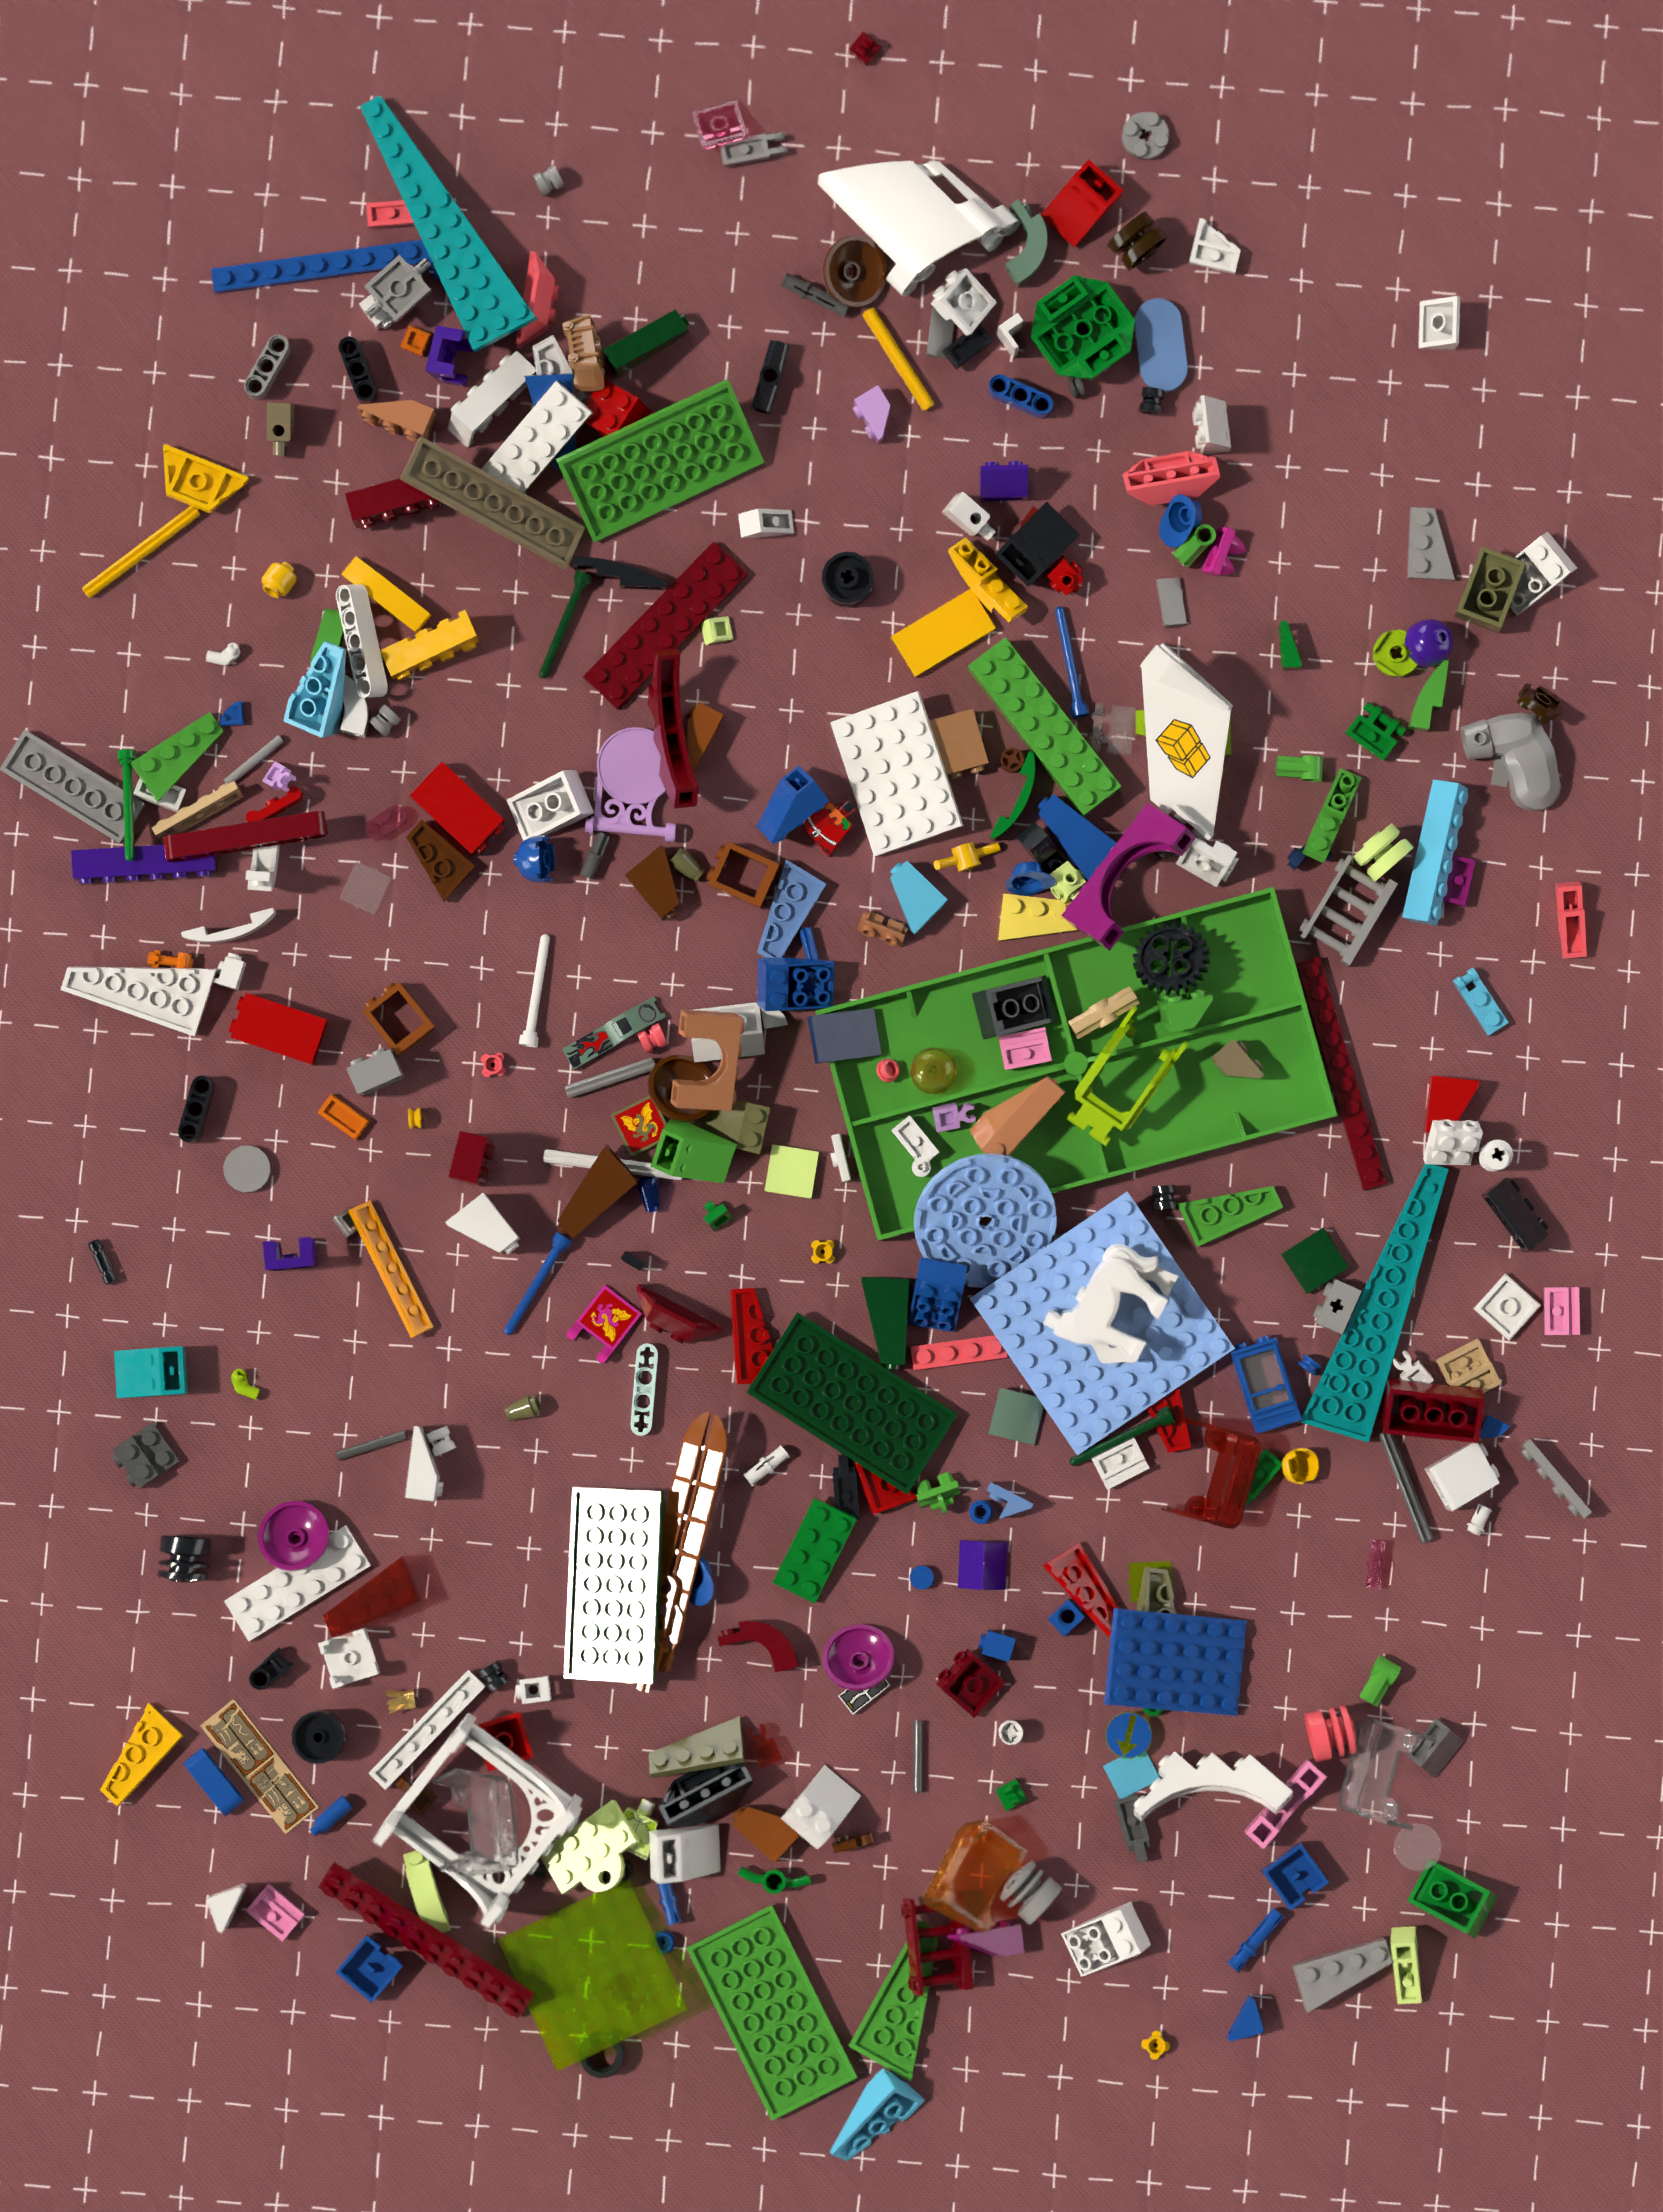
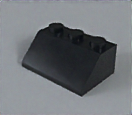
(1516, 1214)

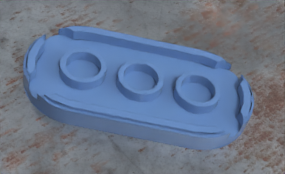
(1160, 344)

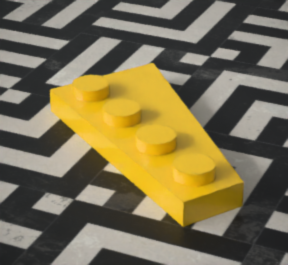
(146, 1748)

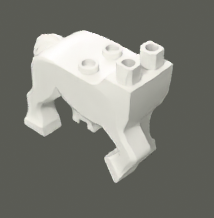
(1098, 1303)

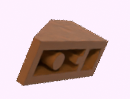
(700, 731)

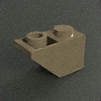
(1235, 1062)

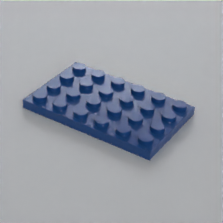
(1175, 1662)

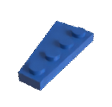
(538, 386)

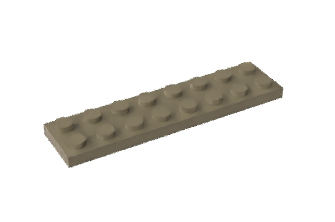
(492, 503)

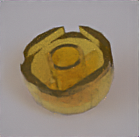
(929, 1082)

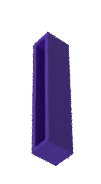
(148, 861)

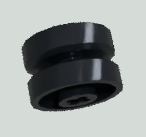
(847, 565)
(318, 1722)

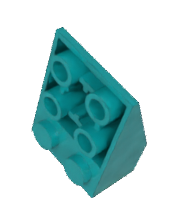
(151, 1372)

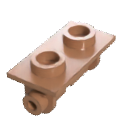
(872, 926)

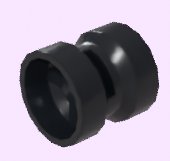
(1151, 401)
(1164, 1197)
(494, 1676)

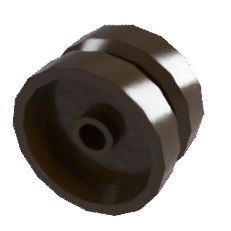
(1137, 241)

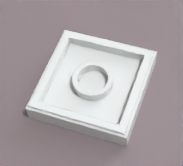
(1507, 1307)

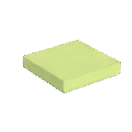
(791, 1171)

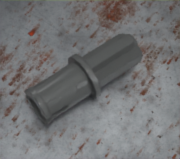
(595, 855)

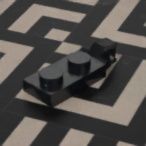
(846, 1487)

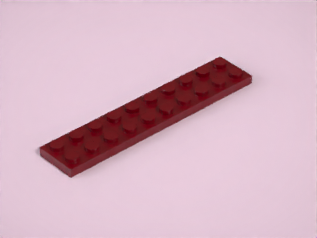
(426, 1940)

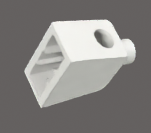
(960, 510)

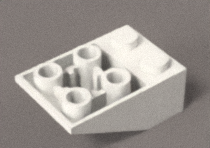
(1212, 424)
(1543, 570)
(684, 1853)
(1106, 1939)

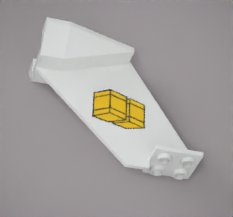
(1184, 739)

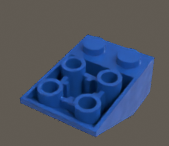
(790, 805)
(794, 984)
(937, 1294)

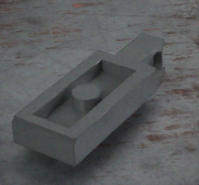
(1133, 1829)

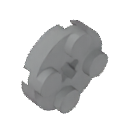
(1150, 123)

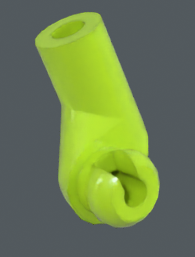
(242, 1386)

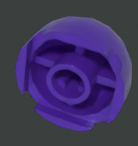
(1429, 642)

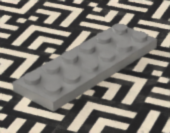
(69, 785)

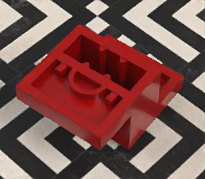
(614, 409)

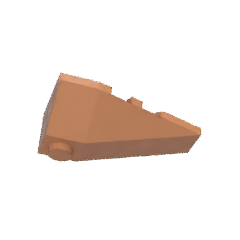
(1010, 1122)

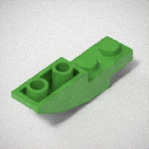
(1331, 815)

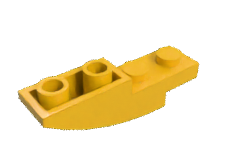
(983, 581)

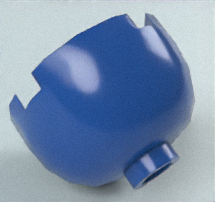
(535, 859)

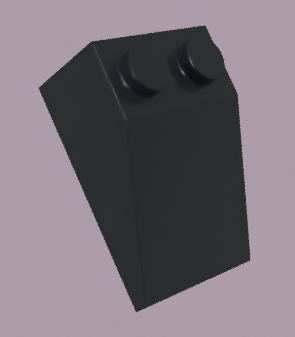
(1014, 1007)

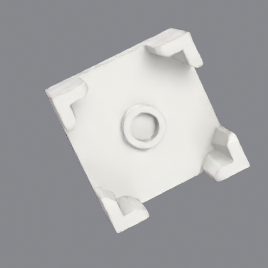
(349, 1657)

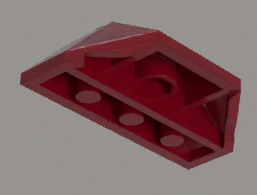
(674, 1318)

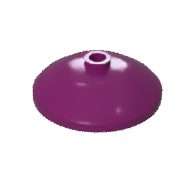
(285, 1524)
(858, 1645)

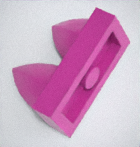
(1224, 544)

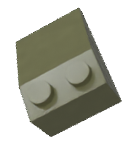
(1489, 589)
(742, 1125)

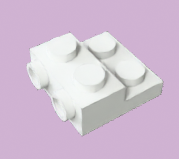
(963, 300)
(1209, 862)
(1452, 1142)

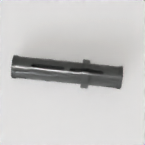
(814, 294)

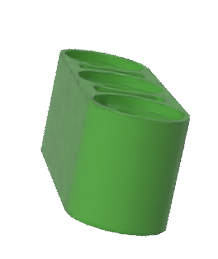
(329, 630)

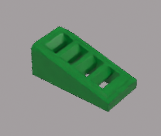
(1288, 651)

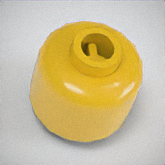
(278, 579)

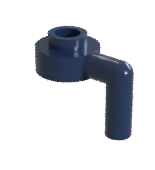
(1296, 857)

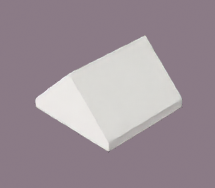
(1439, 323)
(224, 1904)

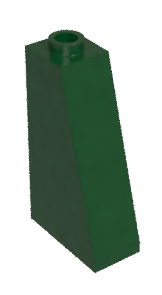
(645, 342)
(888, 1316)

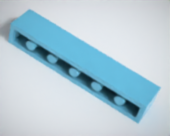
(1435, 852)

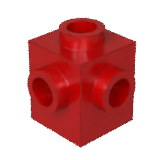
(1063, 568)

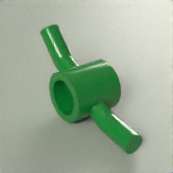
(786, 1882)

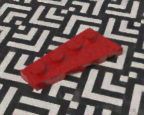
(749, 1335)
(1176, 1435)
(880, 1493)
(1083, 1583)

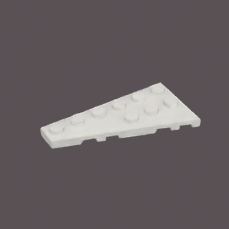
(156, 994)

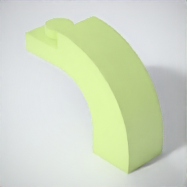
(425, 1891)

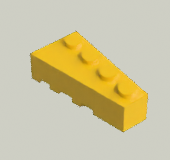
(430, 646)

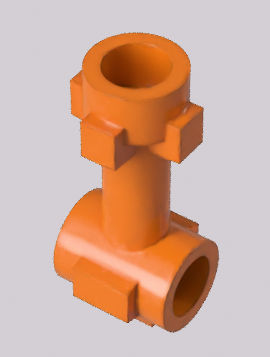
(183, 960)

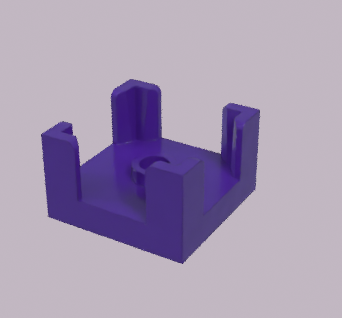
(443, 352)
(290, 1261)

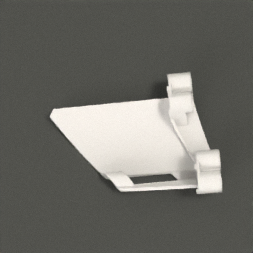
(913, 216)

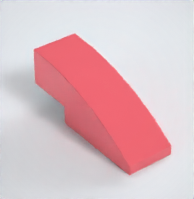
(1571, 919)

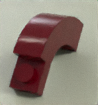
(771, 1638)

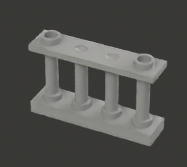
(1358, 930)

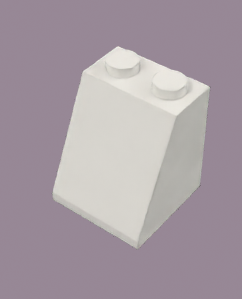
(486, 1225)
(1462, 1475)

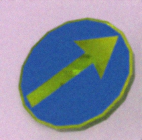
(1128, 1735)

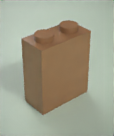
(959, 744)

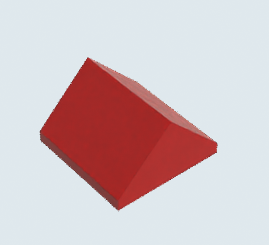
(511, 1733)

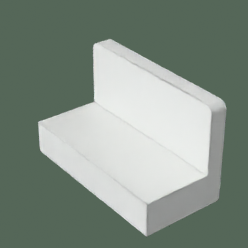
(1007, 330)

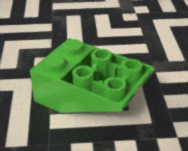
(693, 1153)

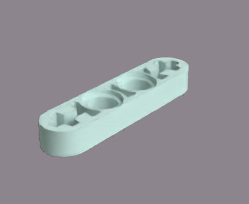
(640, 1389)

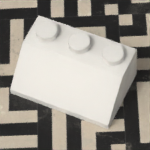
(750, 1040)

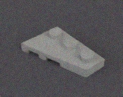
(1426, 547)

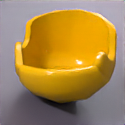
(1300, 1465)

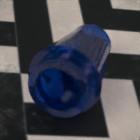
(650, 1193)

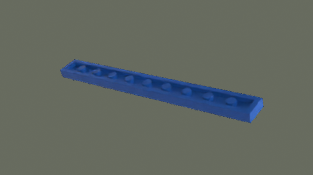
(315, 266)

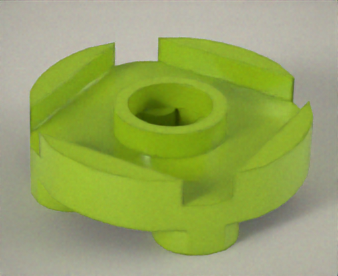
(1383, 657)

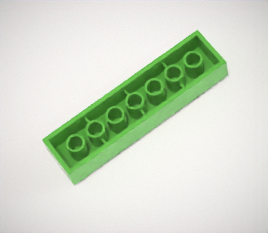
(1044, 727)

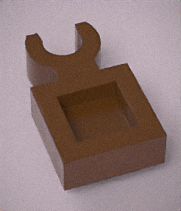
(845, 1842)

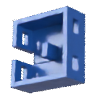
(1293, 1875)
(369, 1968)

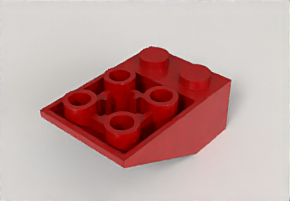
(1082, 203)

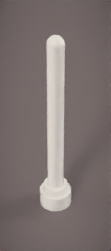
(529, 1036)

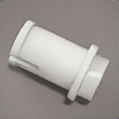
(1479, 1520)

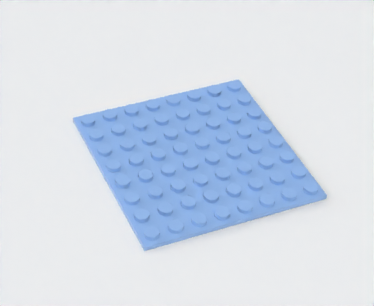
(1068, 1377)

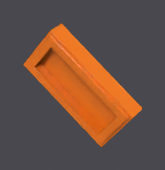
(343, 1117)

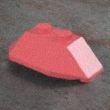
(539, 295)
(1165, 476)

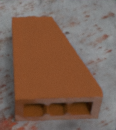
(764, 1831)

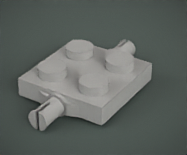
(397, 288)

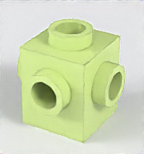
(1068, 882)

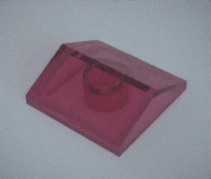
(719, 125)

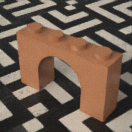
(718, 1090)

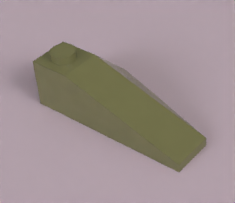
(1156, 1592)

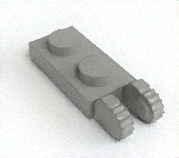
(751, 149)

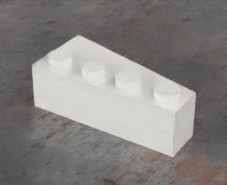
(489, 398)

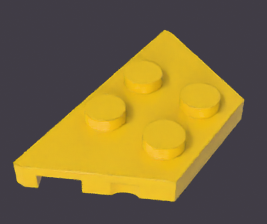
(198, 480)

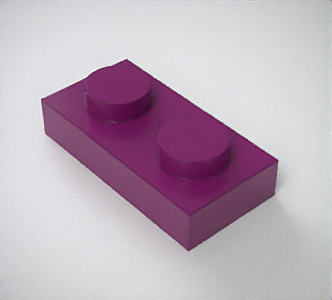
(1459, 881)

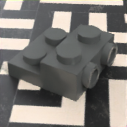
(145, 1456)

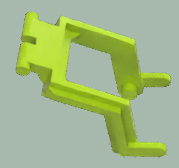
(1098, 1112)

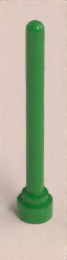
(125, 758)

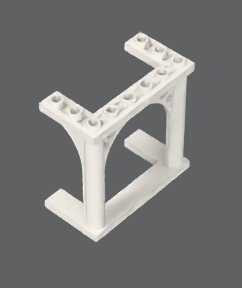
(487, 1892)

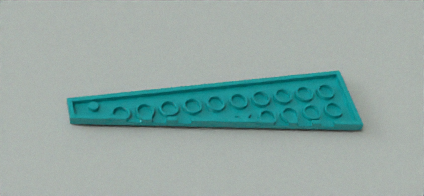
(471, 276)
(1360, 1364)

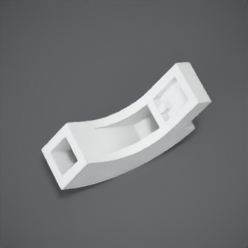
(356, 711)
(263, 868)

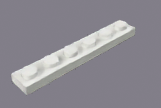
(427, 1729)

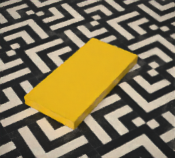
(943, 632)

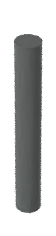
(371, 1445)
(917, 1756)

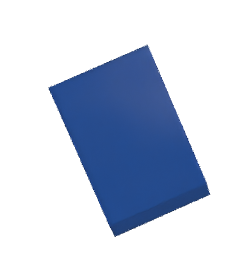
(1247, 2022)

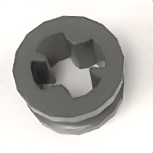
(1075, 387)

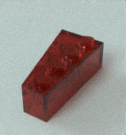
(380, 1596)

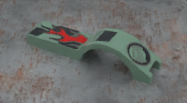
(613, 1033)

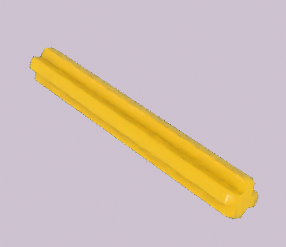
(898, 359)

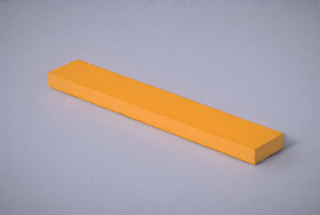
(390, 1269)

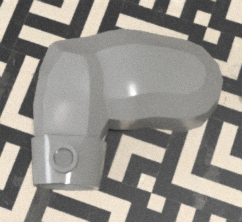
(1525, 755)

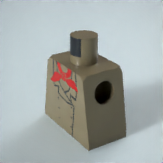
(283, 415)

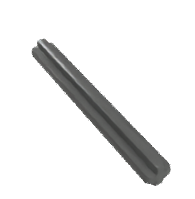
(1406, 1487)

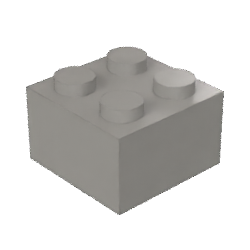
(375, 1072)

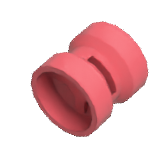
(652, 1038)

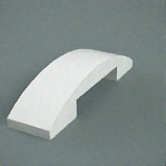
(258, 919)

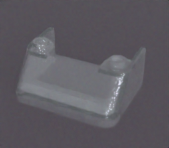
(1373, 1769)
(489, 1822)

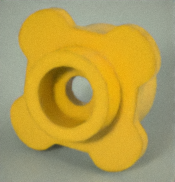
(827, 1256)
(1155, 2051)

